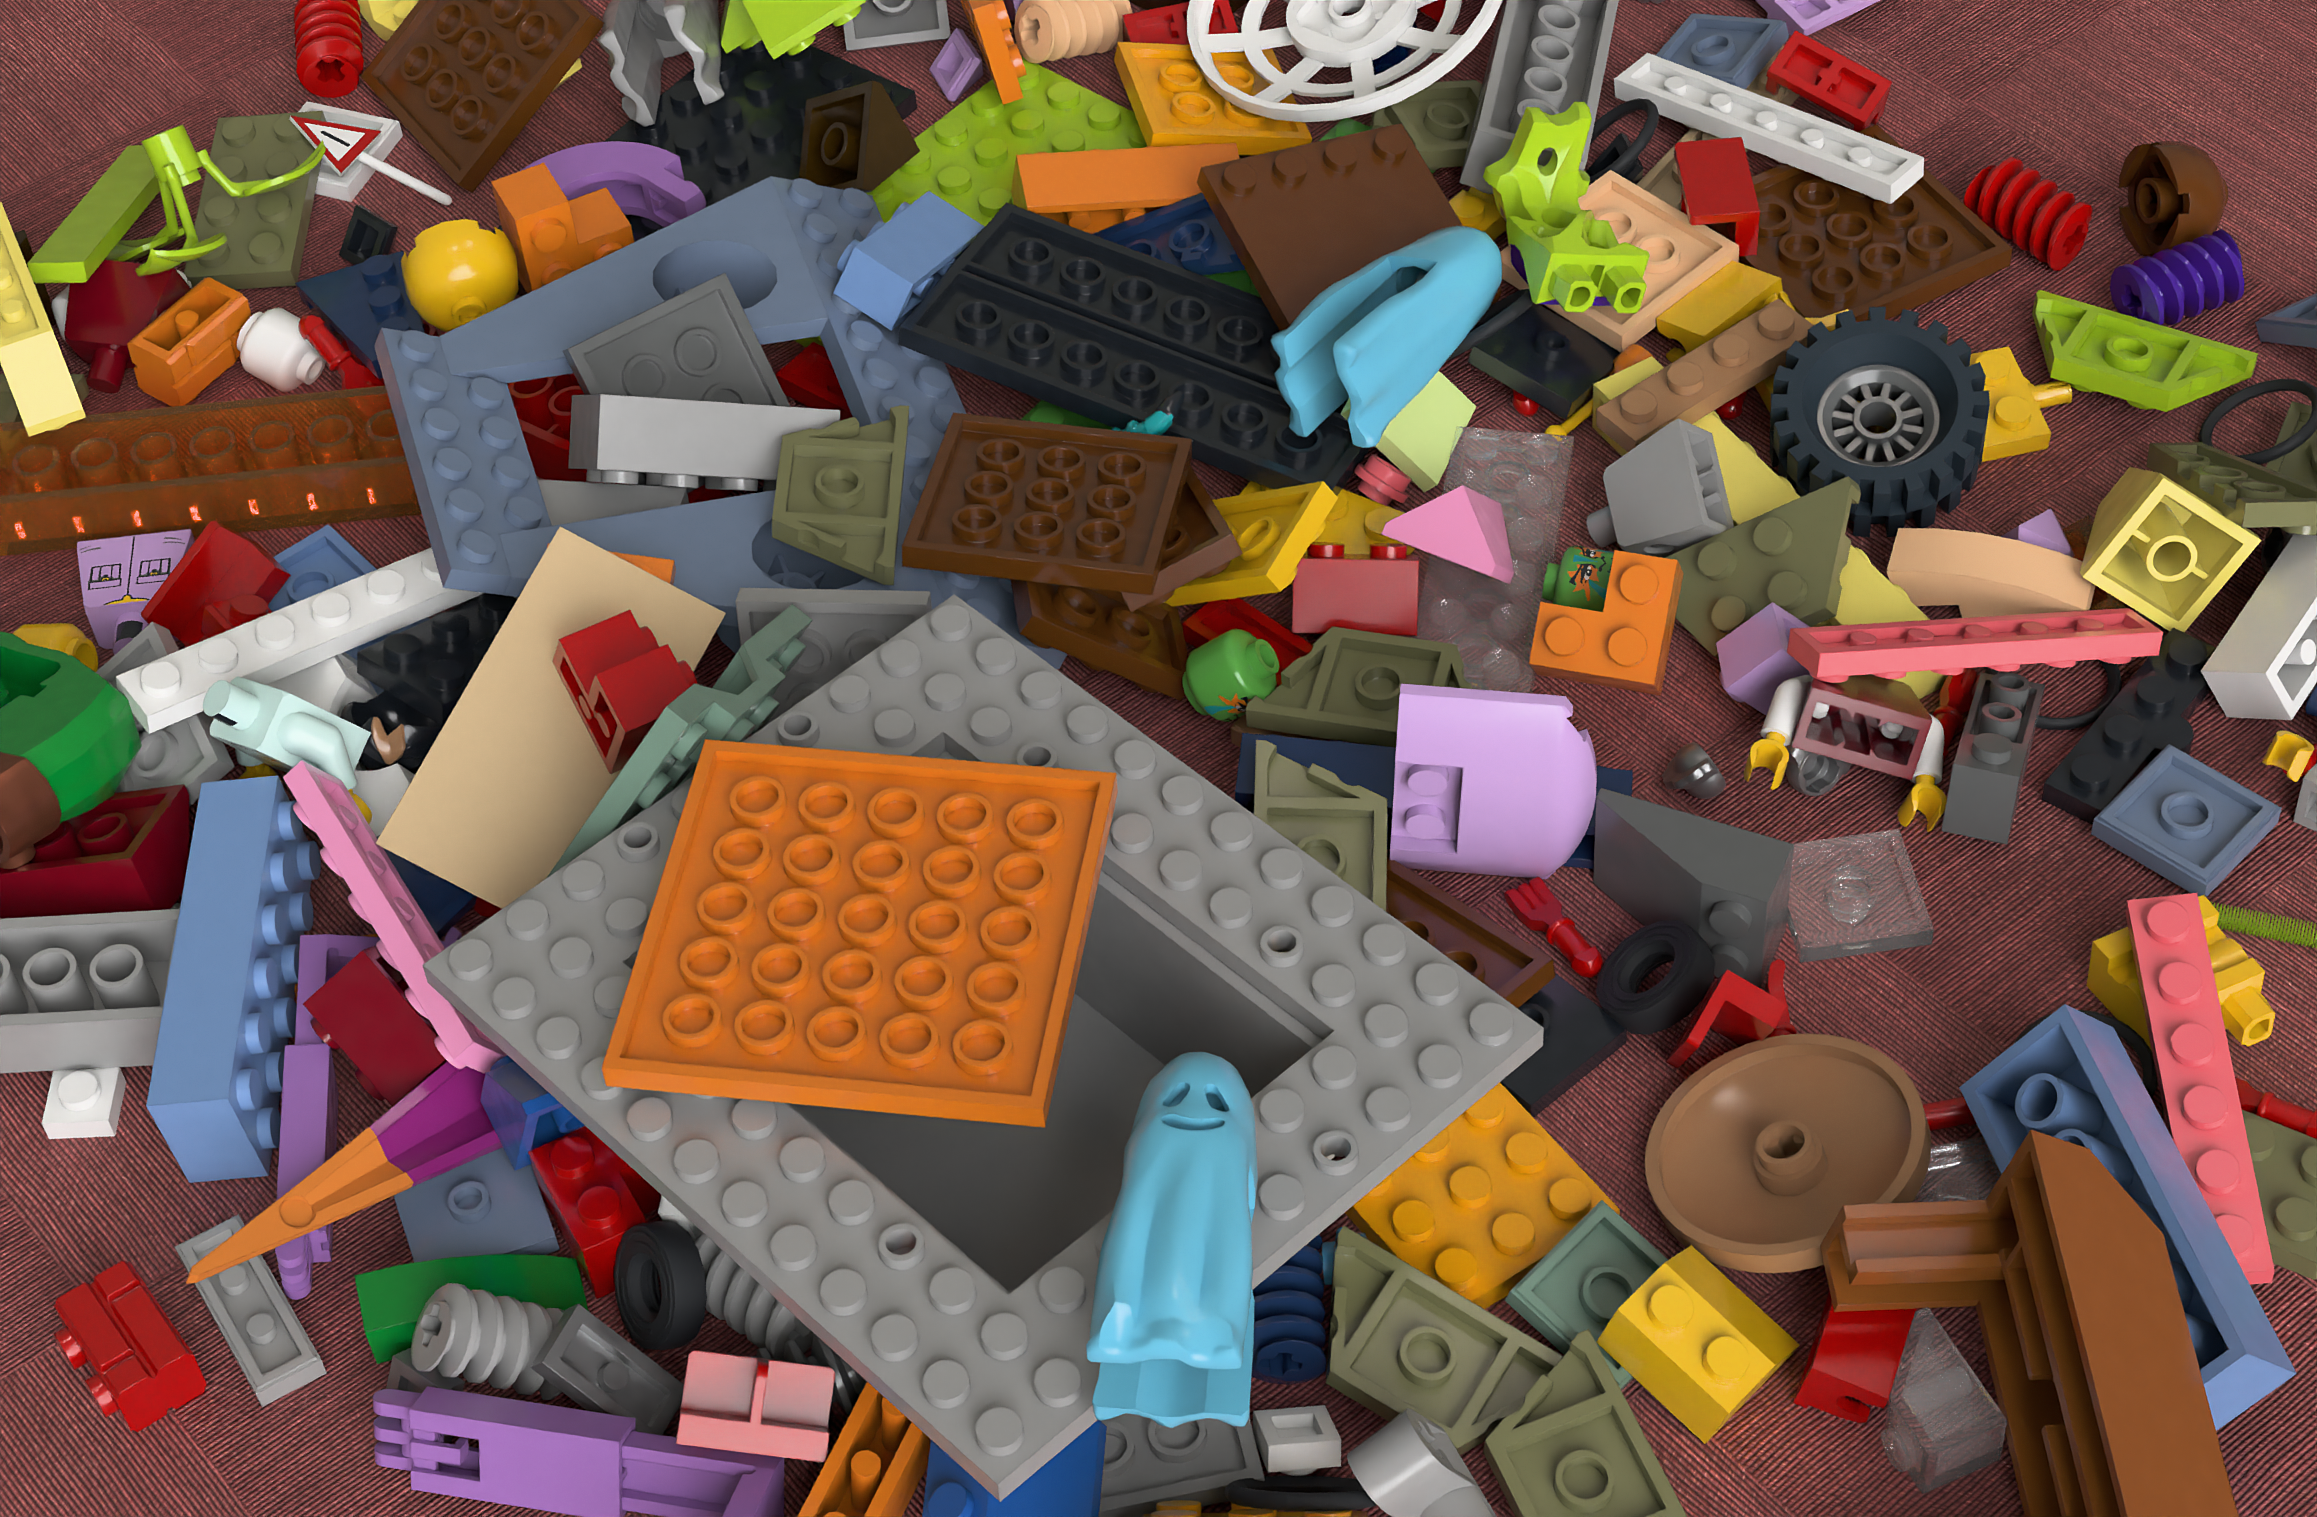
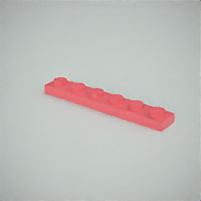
(1961, 643)
(2197, 1070)

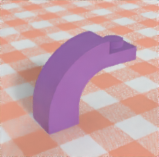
(637, 175)

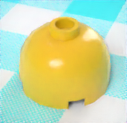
(459, 273)

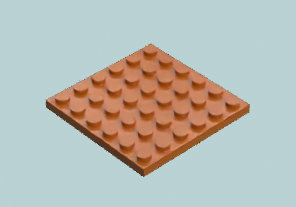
(867, 933)

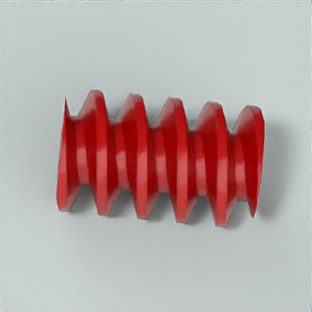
(328, 46)
(2030, 211)

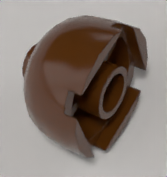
(2171, 195)

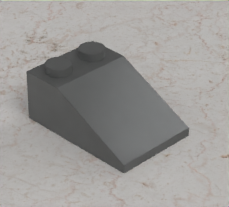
(1696, 872)

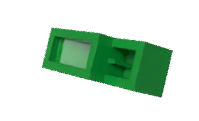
(397, 1294)

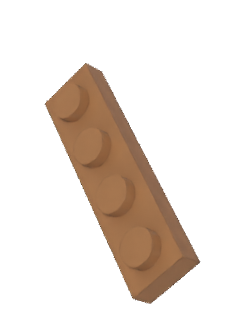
(1705, 376)

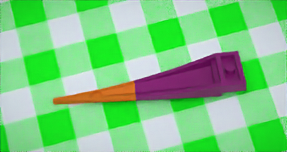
(414, 1141)

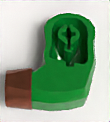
(61, 743)

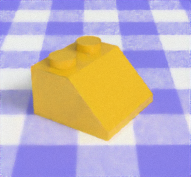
(1696, 1342)

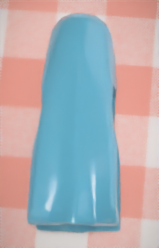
(1384, 335)
(1179, 1254)

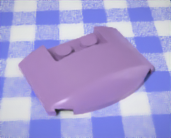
(1489, 782)

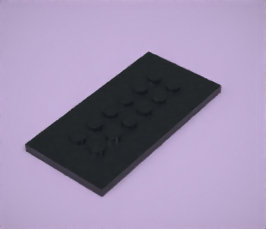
(1120, 335)

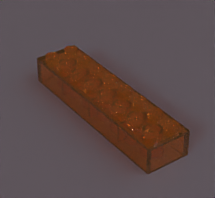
(195, 464)

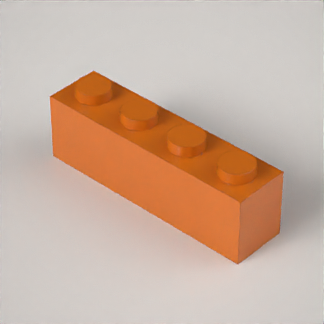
(1111, 186)
(871, 1464)

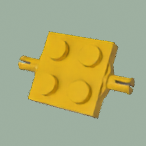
(2014, 410)

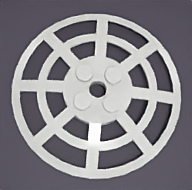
(1337, 42)

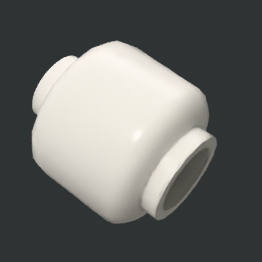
(277, 352)

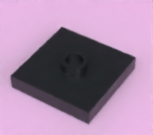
(1546, 360)
(1574, 1043)

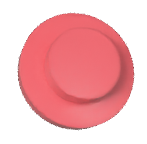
(1382, 481)

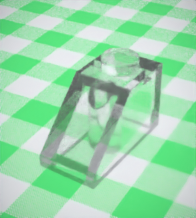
(1939, 1411)

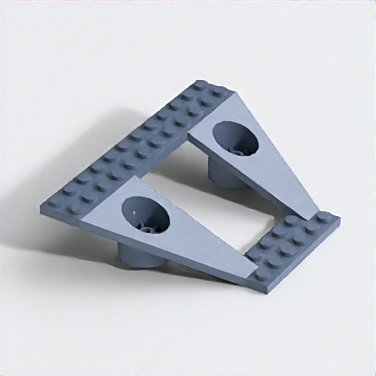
(782, 261)

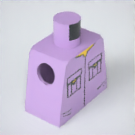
(123, 577)

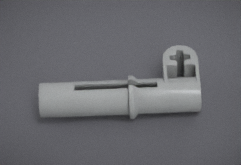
(1417, 1471)

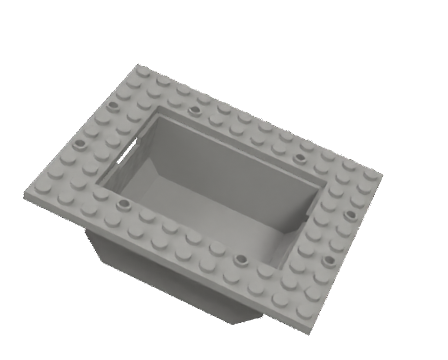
(970, 1250)

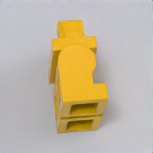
(2237, 980)

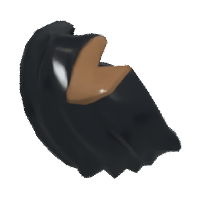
(396, 730)

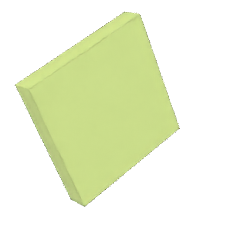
(1424, 431)

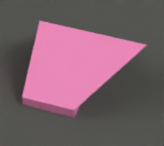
(1459, 529)

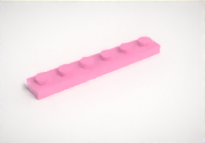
(389, 906)

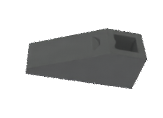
(1992, 757)

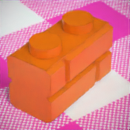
(190, 343)

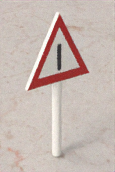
(348, 144)

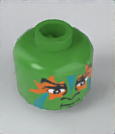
(1579, 578)
(1229, 674)

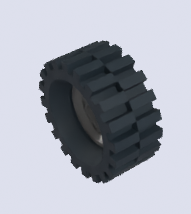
(1903, 383)

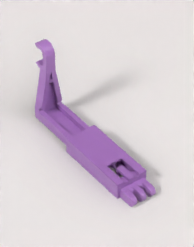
(311, 1101)
(565, 1459)

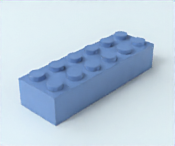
(233, 981)
(2082, 1088)

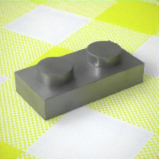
(607, 1372)

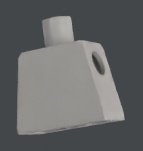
(1663, 494)

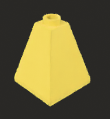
(2162, 548)

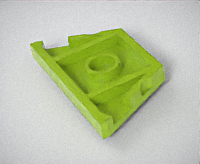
(2132, 356)

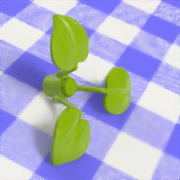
(176, 166)

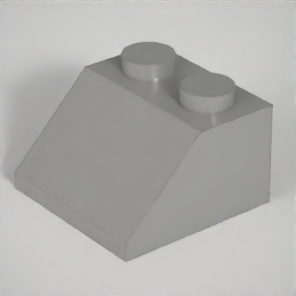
(897, 23)

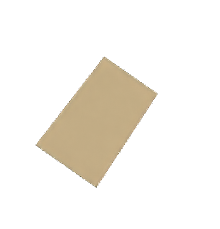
(514, 758)

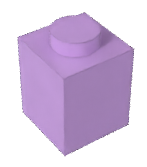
(1757, 658)

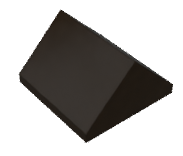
(854, 138)

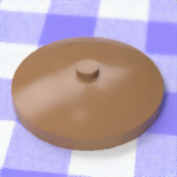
(1776, 1141)

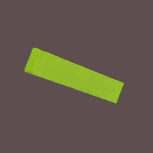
(97, 221)

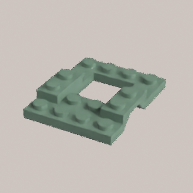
(726, 712)

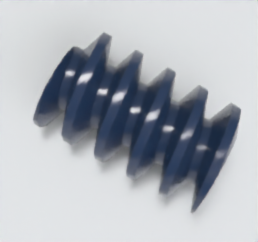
(1290, 1320)

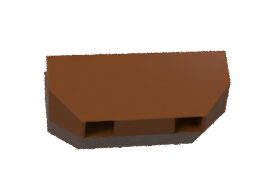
(2073, 1326)

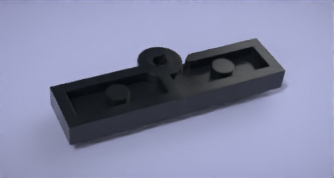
(2133, 728)

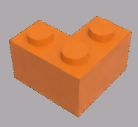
(554, 233)
(1626, 641)

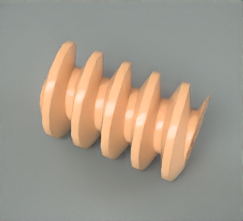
(1068, 28)

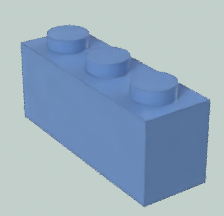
(904, 258)

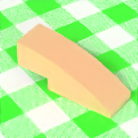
(1986, 574)

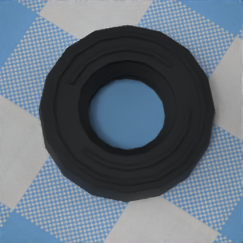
(1672, 997)
(670, 1252)

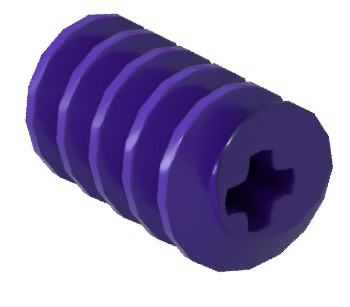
(2180, 280)

